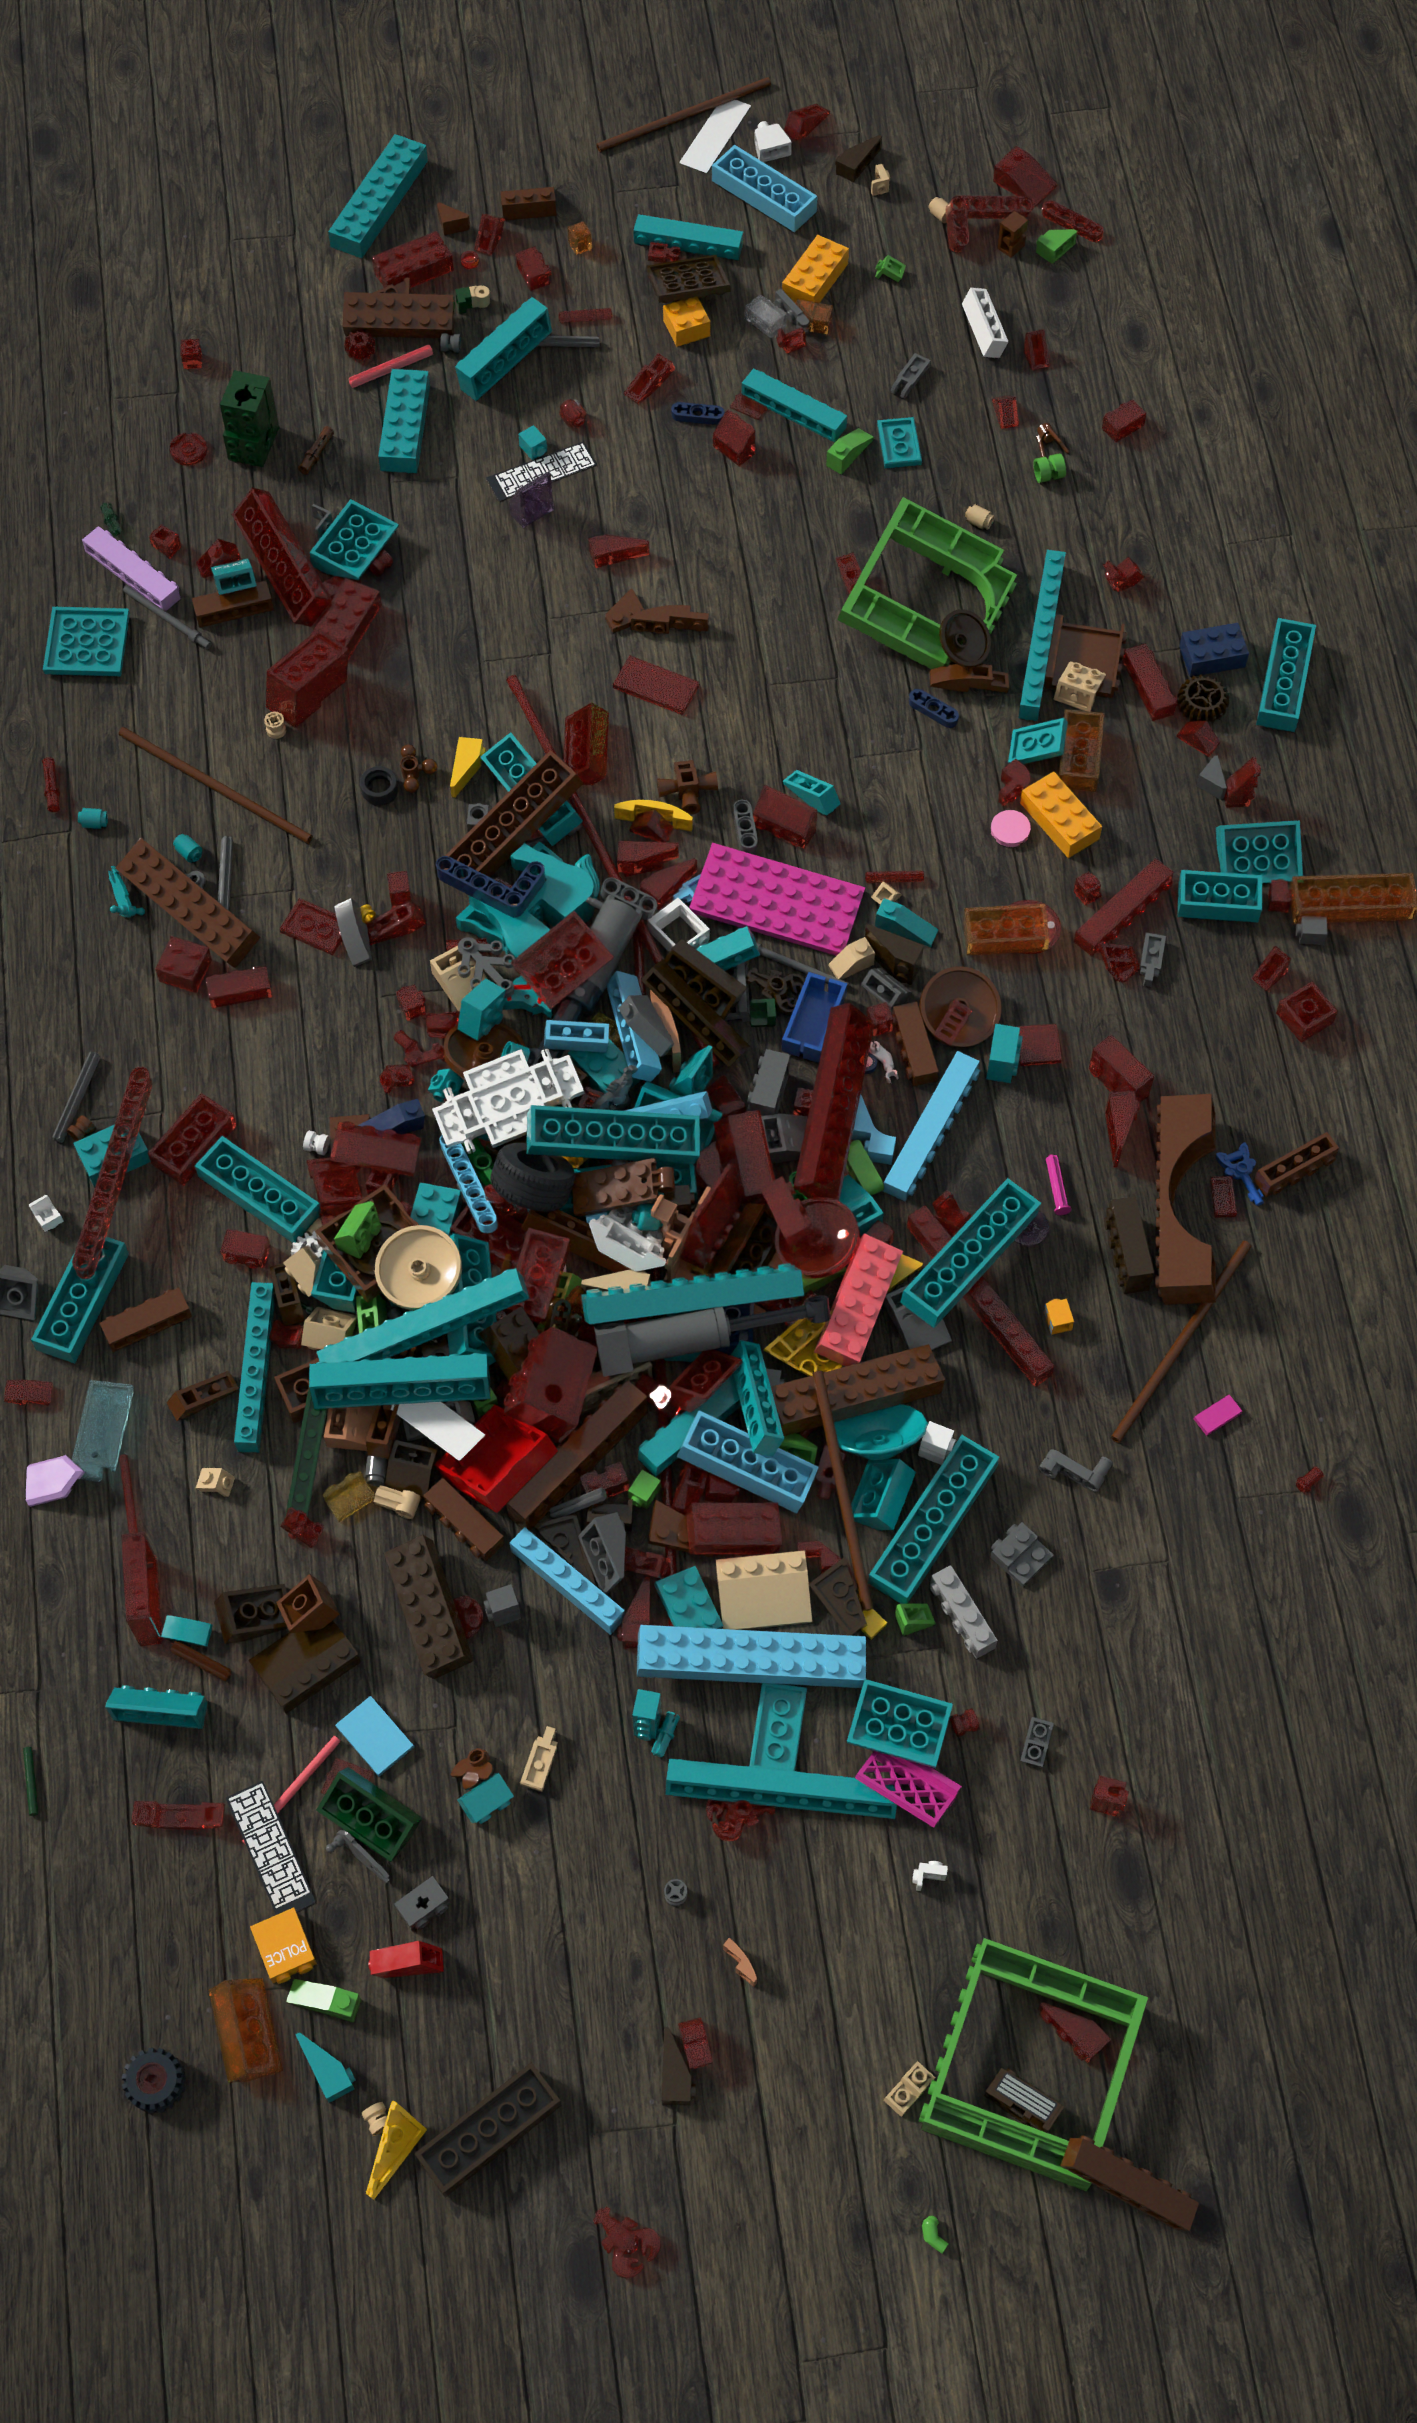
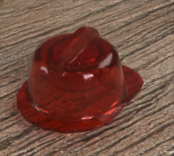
(440, 1024)

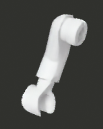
(885, 1057)

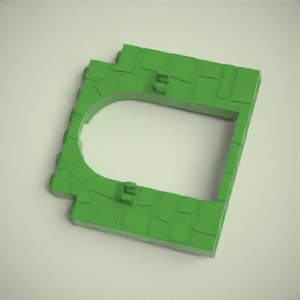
(945, 545)

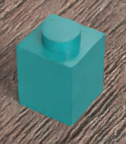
(532, 442)

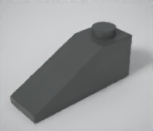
(646, 1023)

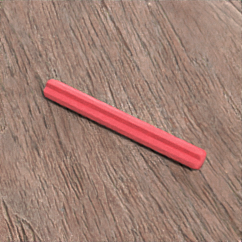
(387, 367)

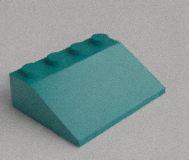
(352, 541)
(1261, 849)
(899, 1723)

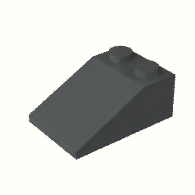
(605, 1549)

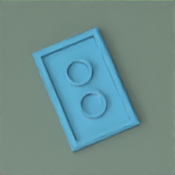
(374, 1736)

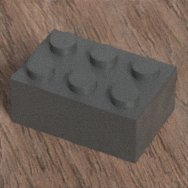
(769, 1083)

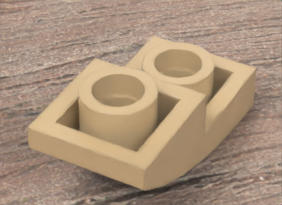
(909, 2089)

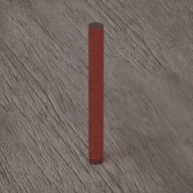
(128, 1493)

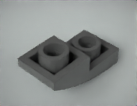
(1037, 1741)

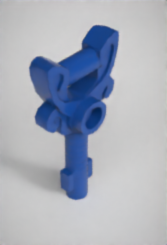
(1241, 1170)

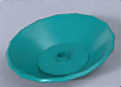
(881, 1432)

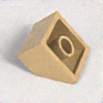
(327, 1328)

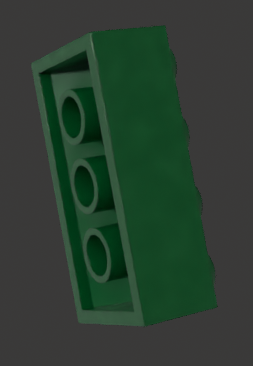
(369, 1813)

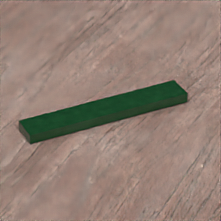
(307, 1457)

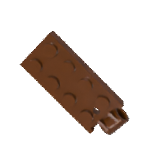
(620, 1186)

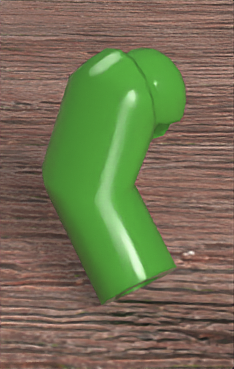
(930, 2234)

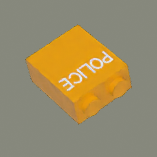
(283, 1946)

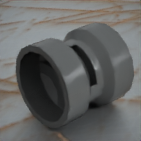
(450, 342)

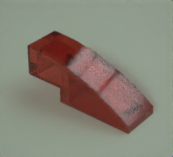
(649, 378)

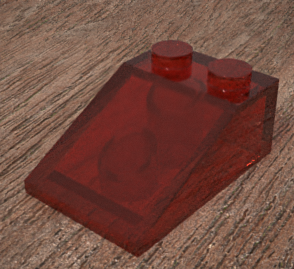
(1023, 176)
(1120, 1117)

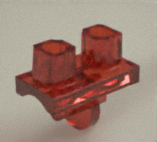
(301, 1527)

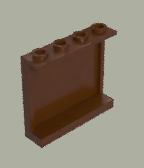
(1091, 648)

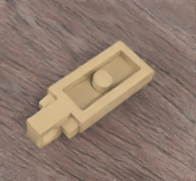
(540, 1761)

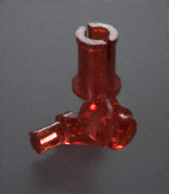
(413, 1054)

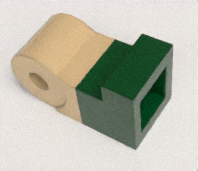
(471, 297)

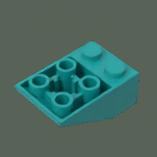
(861, 1204)

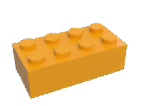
(816, 270)
(1061, 814)

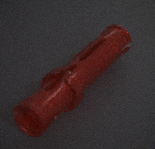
(51, 792)

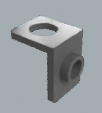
(325, 521)

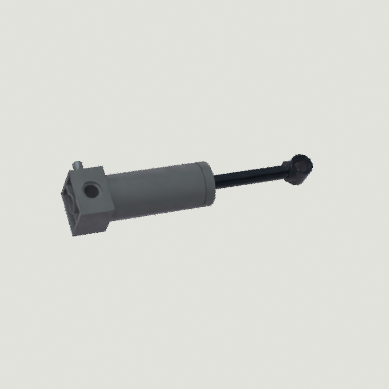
(687, 1333)

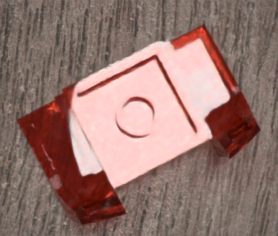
(335, 1186)

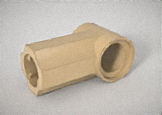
(403, 1503)

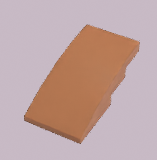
(667, 1019)

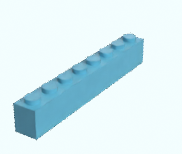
(931, 1126)

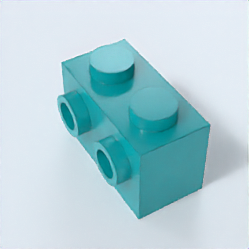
(486, 1798)

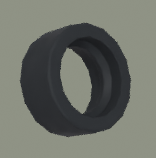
(379, 772)

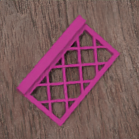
(931, 1781)

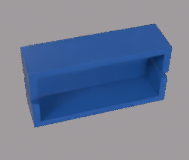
(810, 1016)

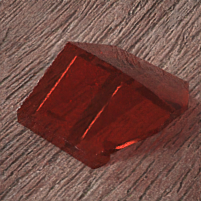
(1119, 960)

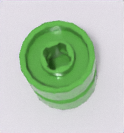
(1049, 468)

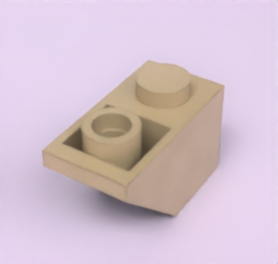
(304, 1268)

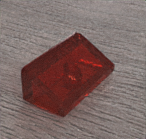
(726, 1097)

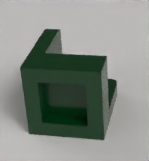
(762, 1012)

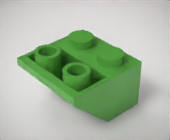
(358, 1230)

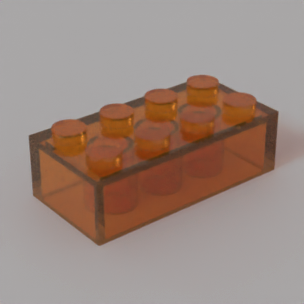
(1082, 750)
(1006, 929)

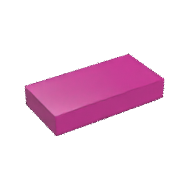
(1217, 1415)

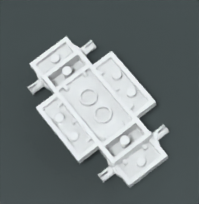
(502, 1097)

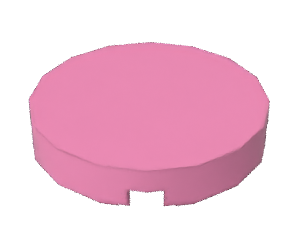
(1010, 828)

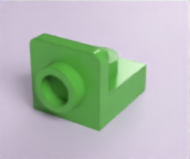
(891, 268)

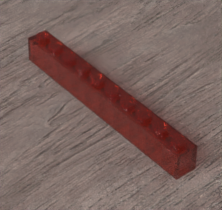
(987, 1304)

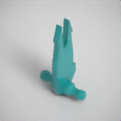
(121, 895)

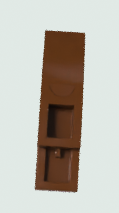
(663, 618)
(962, 678)

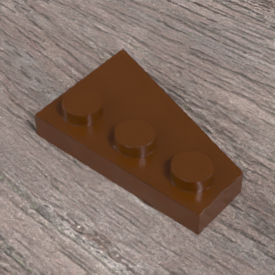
(669, 1529)

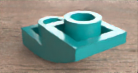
(187, 1630)

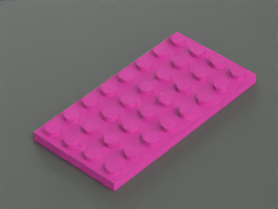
(777, 899)

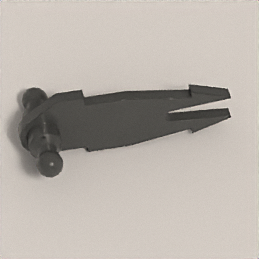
(347, 1839)

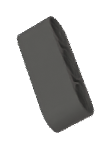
(742, 821)

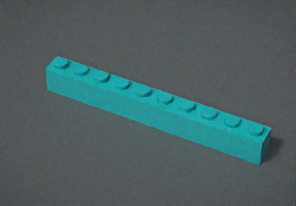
(1042, 635)
(431, 1320)
(776, 1788)

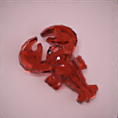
(736, 1817)
(626, 2242)

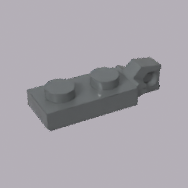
(1152, 957)

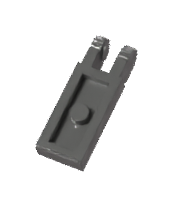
(793, 312)
(911, 374)

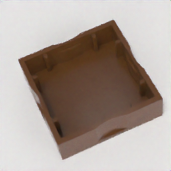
(387, 1208)

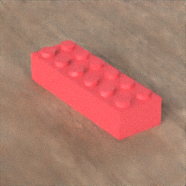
(858, 1301)

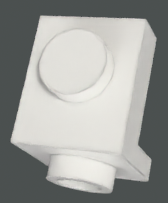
(45, 1213)
(933, 1870)

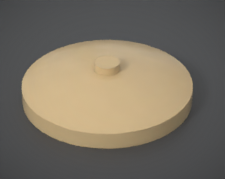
(418, 1266)

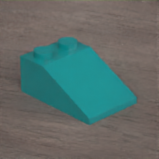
(694, 1074)

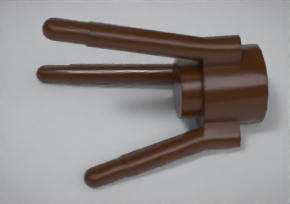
(1047, 435)

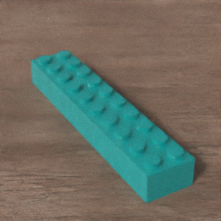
(692, 1295)

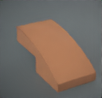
(744, 1967)

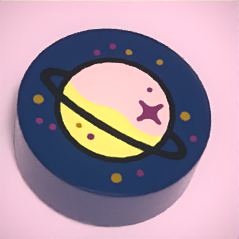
(871, 1064)

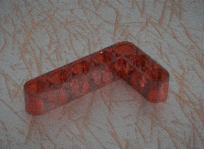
(981, 211)

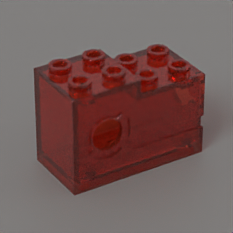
(306, 677)
(552, 1382)

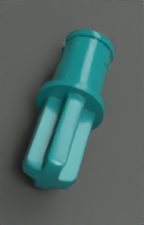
(665, 1734)

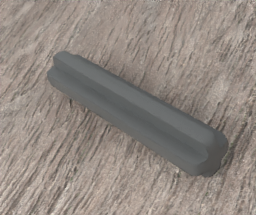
(578, 1503)

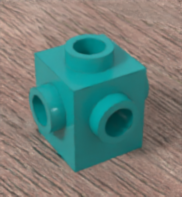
(443, 1080)

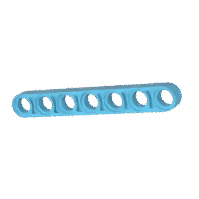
(468, 1189)

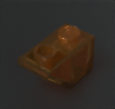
(818, 315)

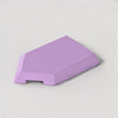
(51, 1480)

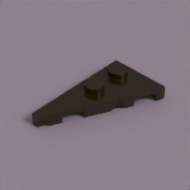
(563, 1538)

